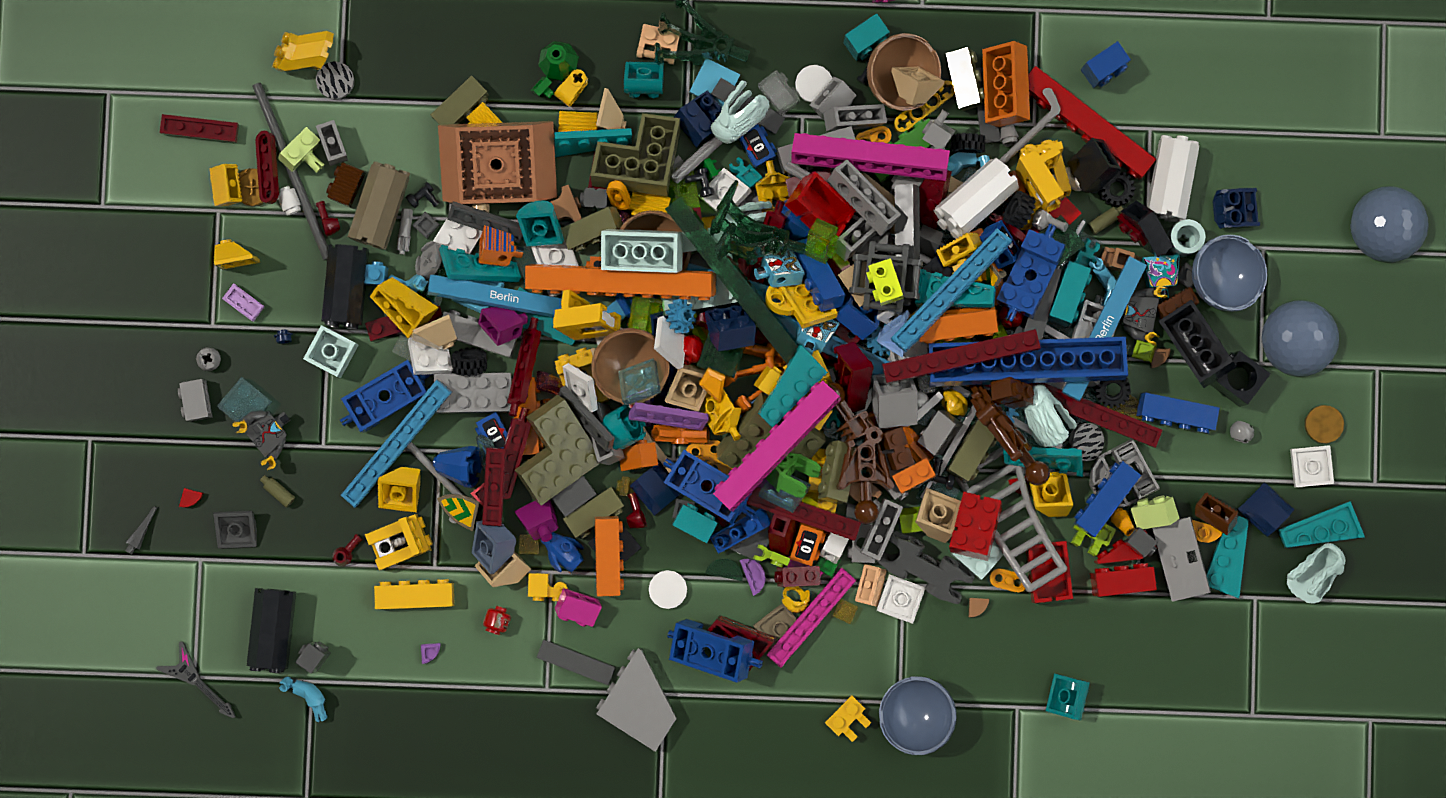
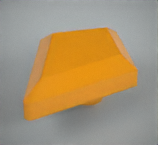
(713, 383)

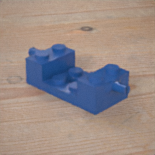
(1037, 254)
(365, 404)
(689, 475)
(728, 658)

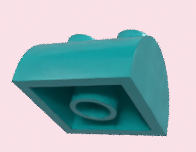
(643, 79)
(539, 224)
(1067, 697)

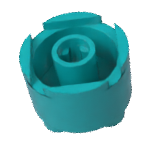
(624, 430)

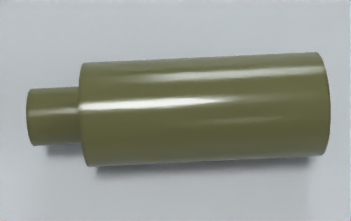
(1104, 220)
(277, 491)

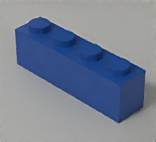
(821, 282)
(1177, 411)
(1107, 498)

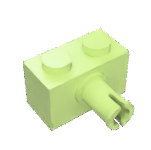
(301, 150)
(1155, 512)

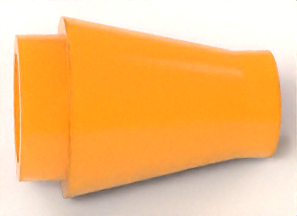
(1122, 520)

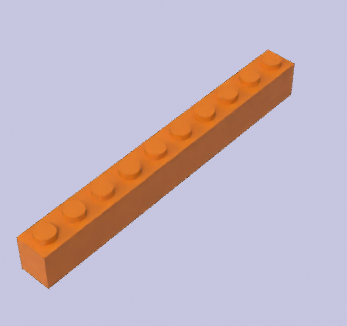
(594, 280)

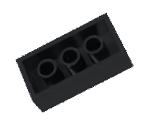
(1197, 344)

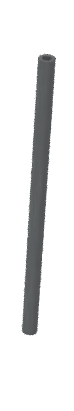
(294, 176)

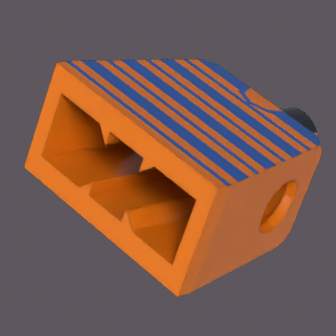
(497, 247)

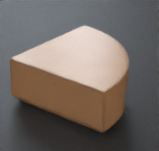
(1159, 357)
(977, 606)

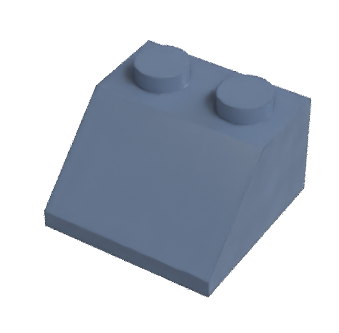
(492, 545)

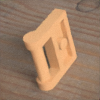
(650, 36)

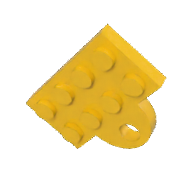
(798, 302)

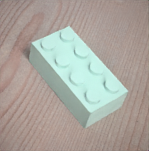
(642, 250)

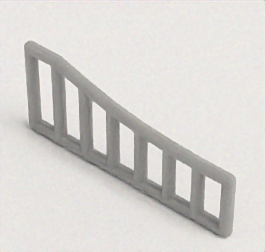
(1032, 520)

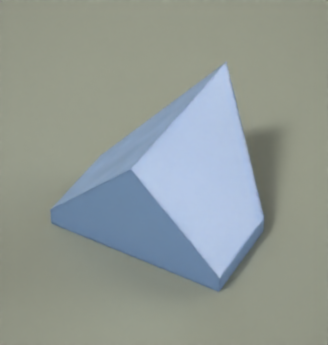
(890, 329)

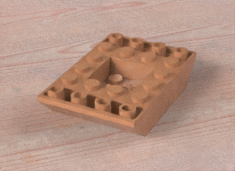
(525, 156)

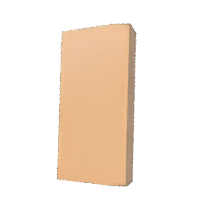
(870, 585)

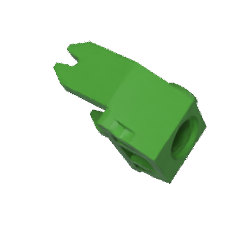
(781, 475)

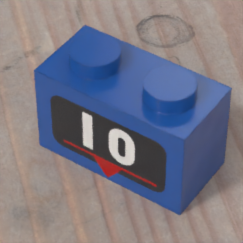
(757, 146)
(1011, 252)
(493, 428)

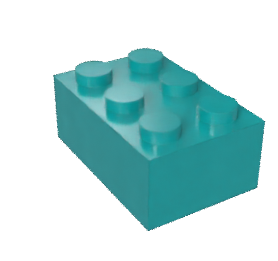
(1069, 293)

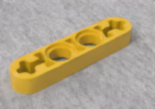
(926, 109)

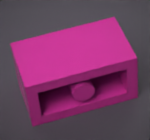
(577, 607)

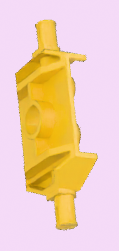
(772, 186)
(723, 417)

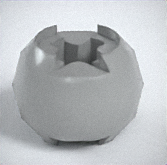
(215, 356)
(1242, 431)

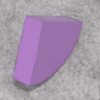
(429, 652)

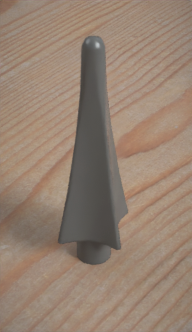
(137, 537)

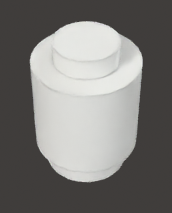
(289, 200)

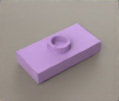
(243, 302)

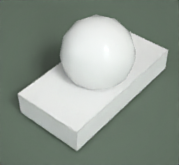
(925, 404)

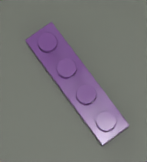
(668, 416)

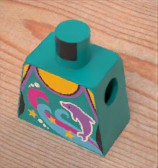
(1161, 272)

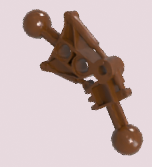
(854, 428)
(1007, 434)

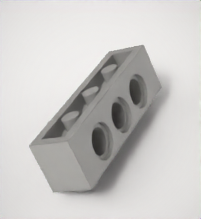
(864, 197)

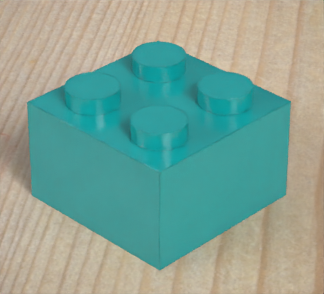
(866, 37)
(695, 523)

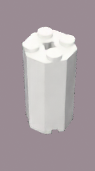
(1173, 177)
(976, 198)

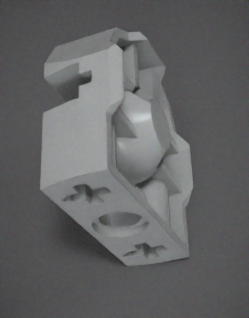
(1101, 470)

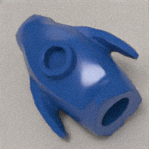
(563, 552)

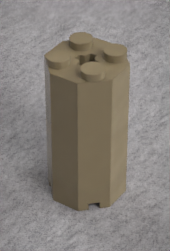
(379, 205)

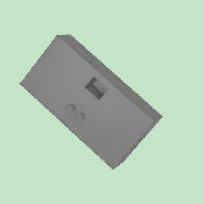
(1181, 559)

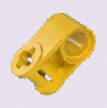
(569, 89)

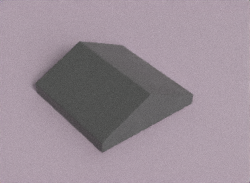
(235, 529)

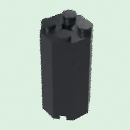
(344, 286)
(271, 630)

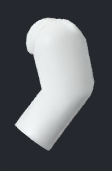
(1074, 184)

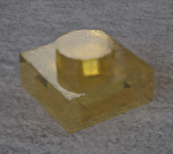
(623, 486)
(528, 545)
(845, 611)

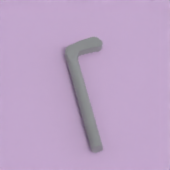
(1055, 109)
(429, 465)

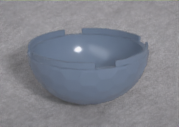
(1389, 224)
(1229, 273)
(1300, 338)
(917, 715)

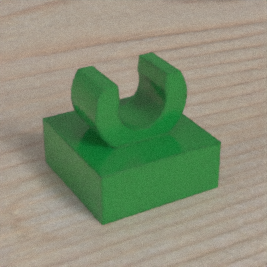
(541, 87)
(709, 164)

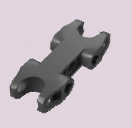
(937, 574)

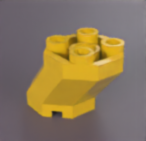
(302, 51)

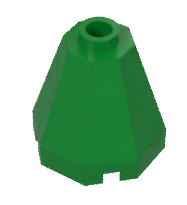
(558, 60)

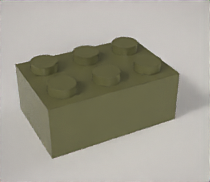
(971, 452)

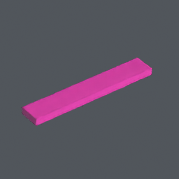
(811, 617)

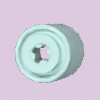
(1192, 232)

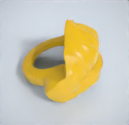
(956, 402)
(793, 606)

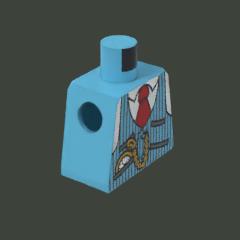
(780, 270)
(816, 336)

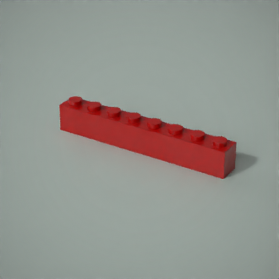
(1090, 124)

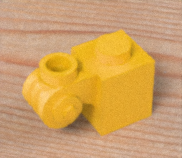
(539, 587)

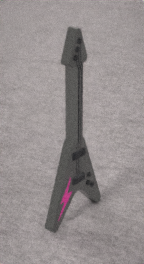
(187, 672)

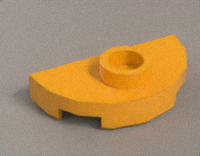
(1205, 532)

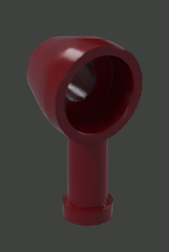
(330, 225)
(636, 518)
(346, 551)

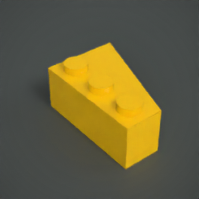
(403, 305)

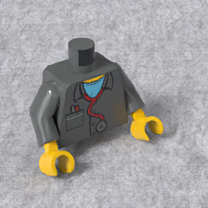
(1141, 313)
(265, 433)

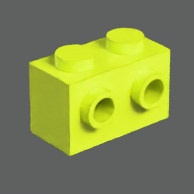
(885, 282)

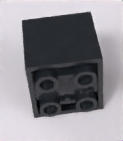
(1256, 378)

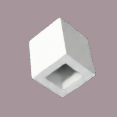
(833, 547)

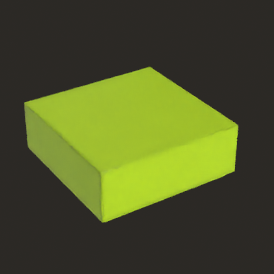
(1144, 351)

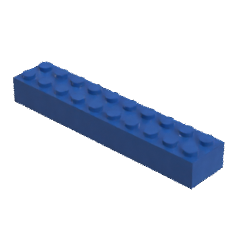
(1055, 362)

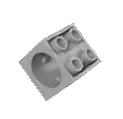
(894, 403)

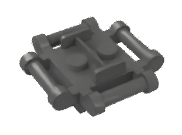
(900, 265)

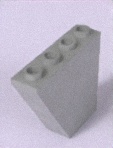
(638, 703)

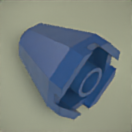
(459, 465)

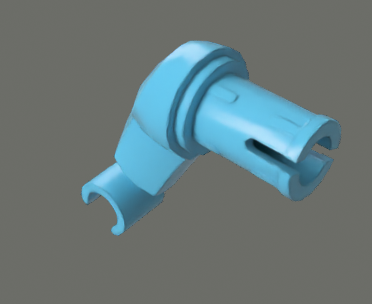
(963, 160)
(1104, 276)
(416, 283)
(311, 694)

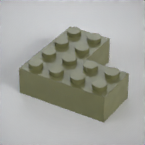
(643, 167)
(753, 429)
(567, 451)

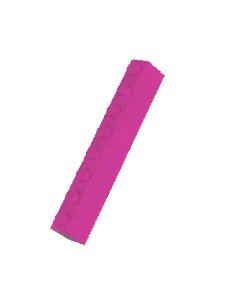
(870, 156)
(777, 445)

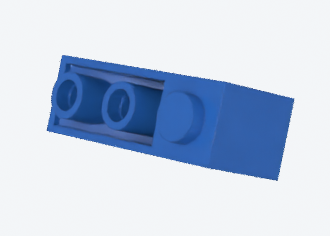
(740, 530)

